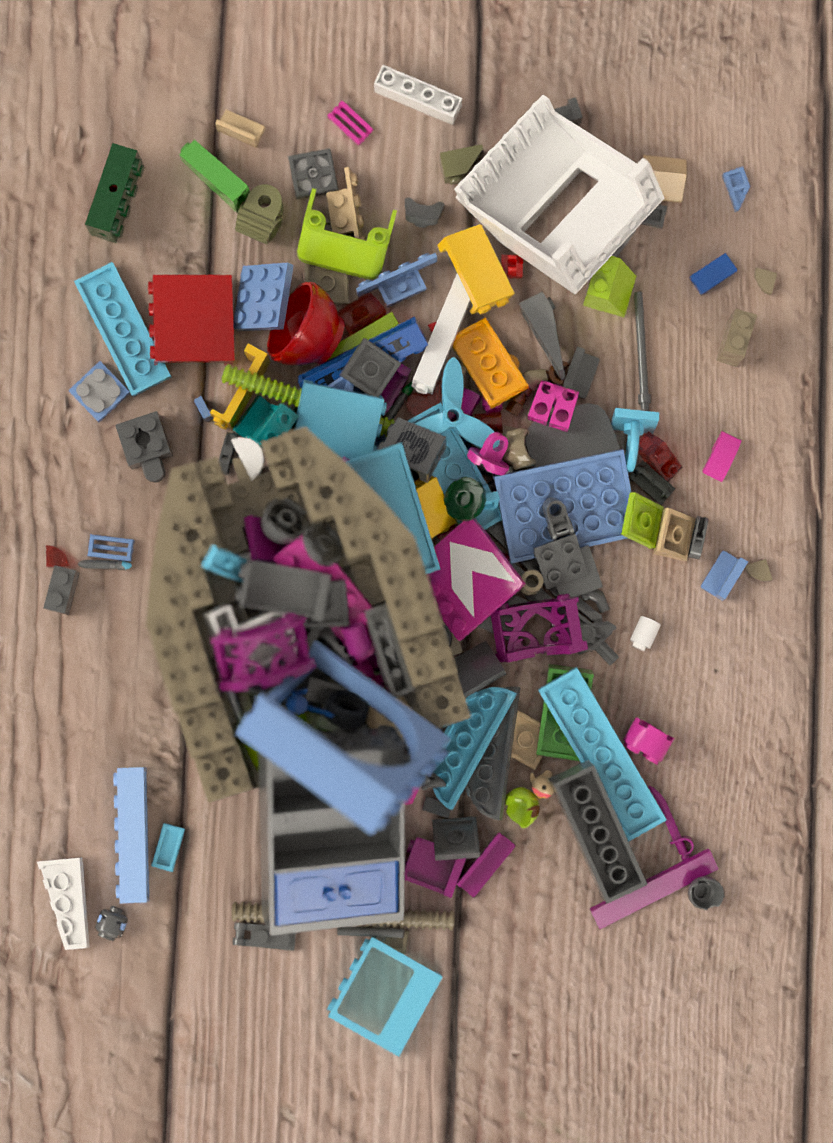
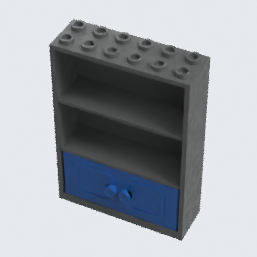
(319, 862)

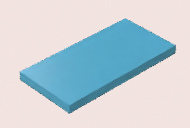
(392, 481)

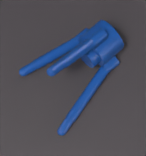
(298, 704)

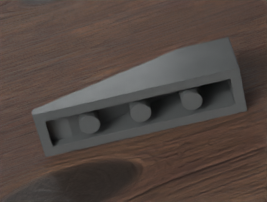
(540, 318)
(388, 652)

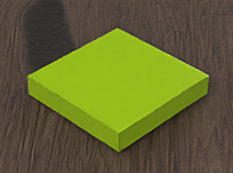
(642, 520)

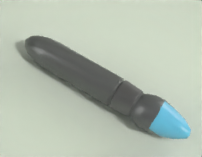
(104, 564)

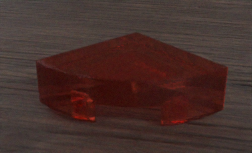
(55, 557)

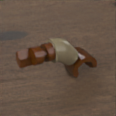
(533, 378)

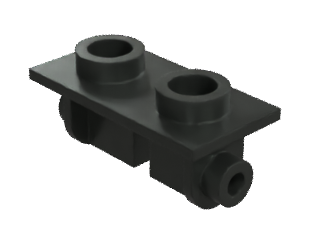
(652, 482)

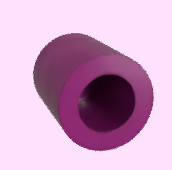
(356, 640)

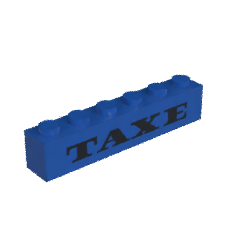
(396, 342)

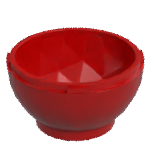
(309, 330)

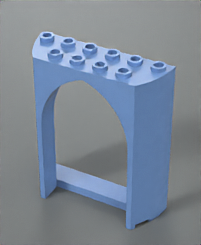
(351, 786)

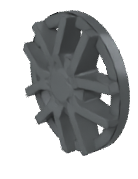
(332, 644)

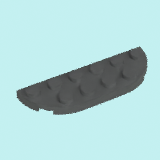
(490, 778)

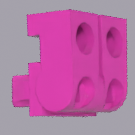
(555, 396)

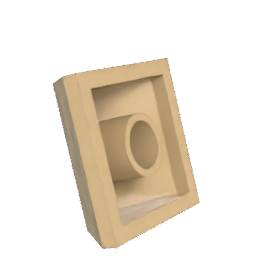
(670, 176)
(674, 535)

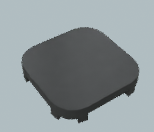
(587, 435)

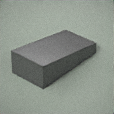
(436, 807)

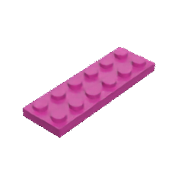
(296, 556)

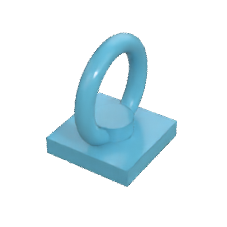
(633, 424)

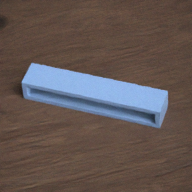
(132, 835)

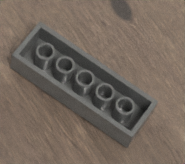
(598, 831)

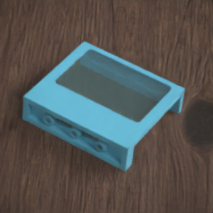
(384, 995)

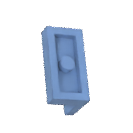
(723, 575)

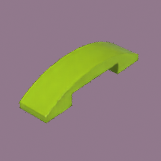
(372, 330)

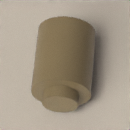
(533, 582)

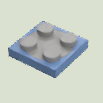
(99, 391)

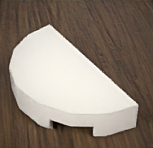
(250, 455)

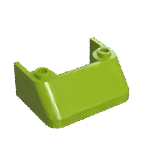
(341, 251)

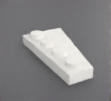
(67, 893)

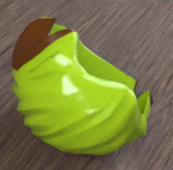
(522, 806)

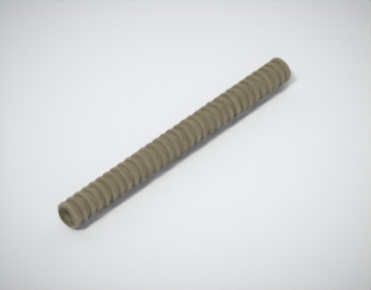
(411, 918)

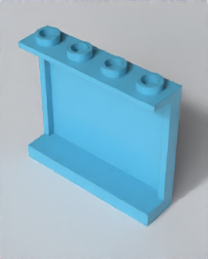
(341, 418)

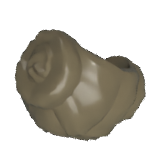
(516, 452)

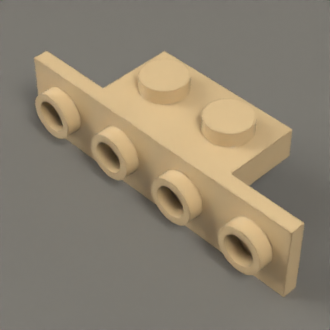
(344, 208)

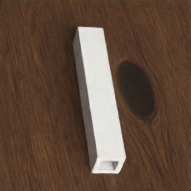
(442, 338)

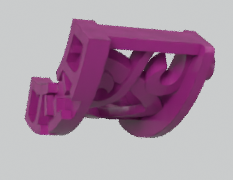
(566, 642)
(240, 677)

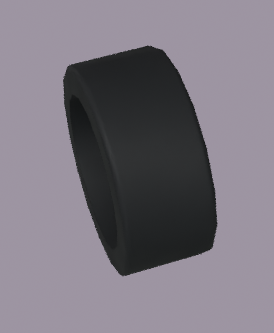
(357, 708)

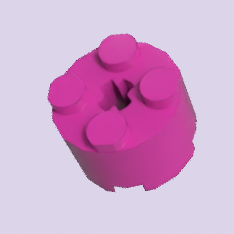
(647, 739)

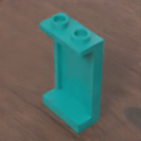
(265, 421)

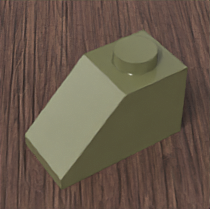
(459, 163)

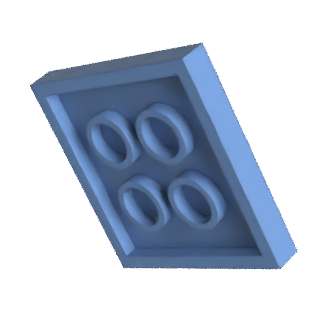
(263, 297)

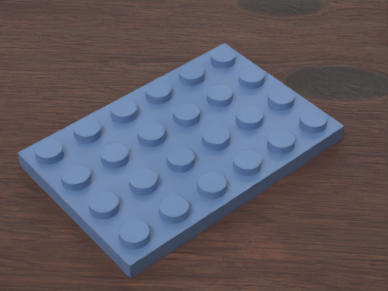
(590, 487)

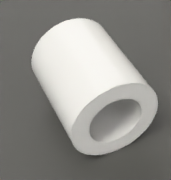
(644, 633)

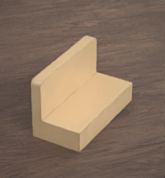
(240, 128)

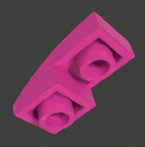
(722, 456)

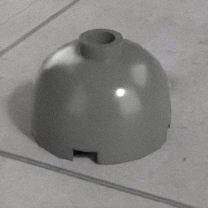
(283, 521)

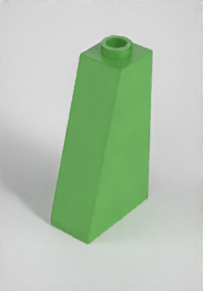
(215, 174)

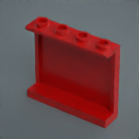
(191, 319)

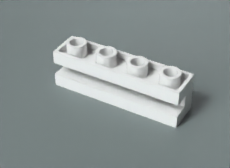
(417, 94)

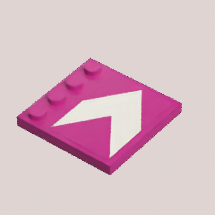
(471, 578)

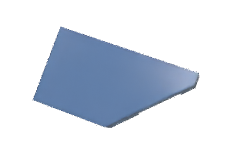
(737, 186)

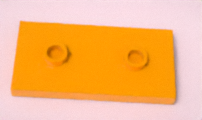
(488, 363)

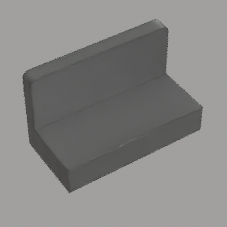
(581, 372)

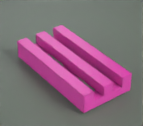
(337, 111)

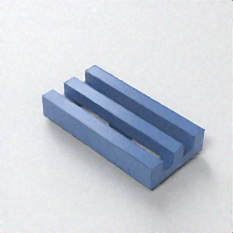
(129, 550)

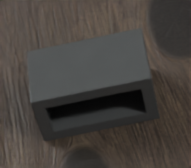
(61, 590)

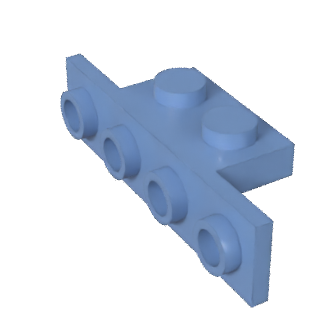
(401, 283)

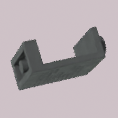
(421, 446)

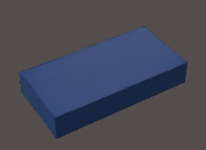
(713, 274)

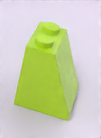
(611, 287)

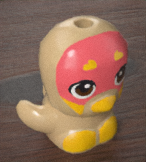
(539, 781)

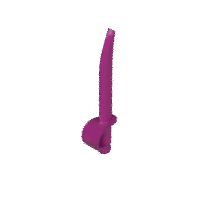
(672, 827)

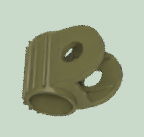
(257, 221)

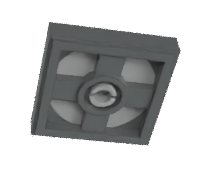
(313, 171)

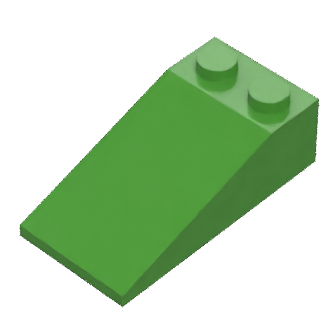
(551, 737)

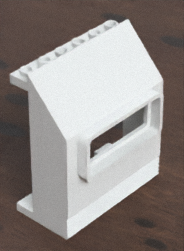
(530, 172)

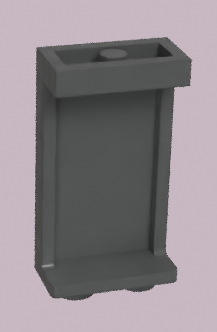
(283, 589)

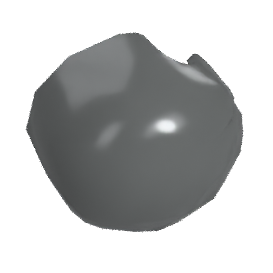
(705, 892)

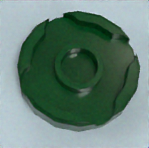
(465, 499)

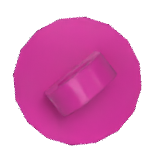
(489, 456)

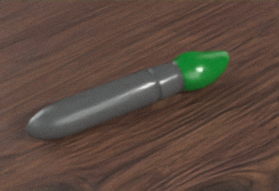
(406, 391)

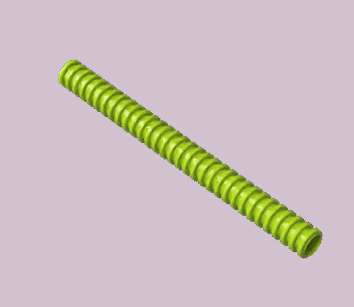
(274, 389)

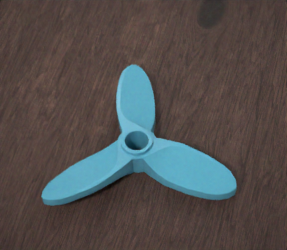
(452, 393)

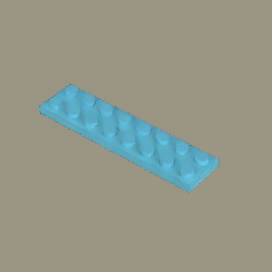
(596, 741)

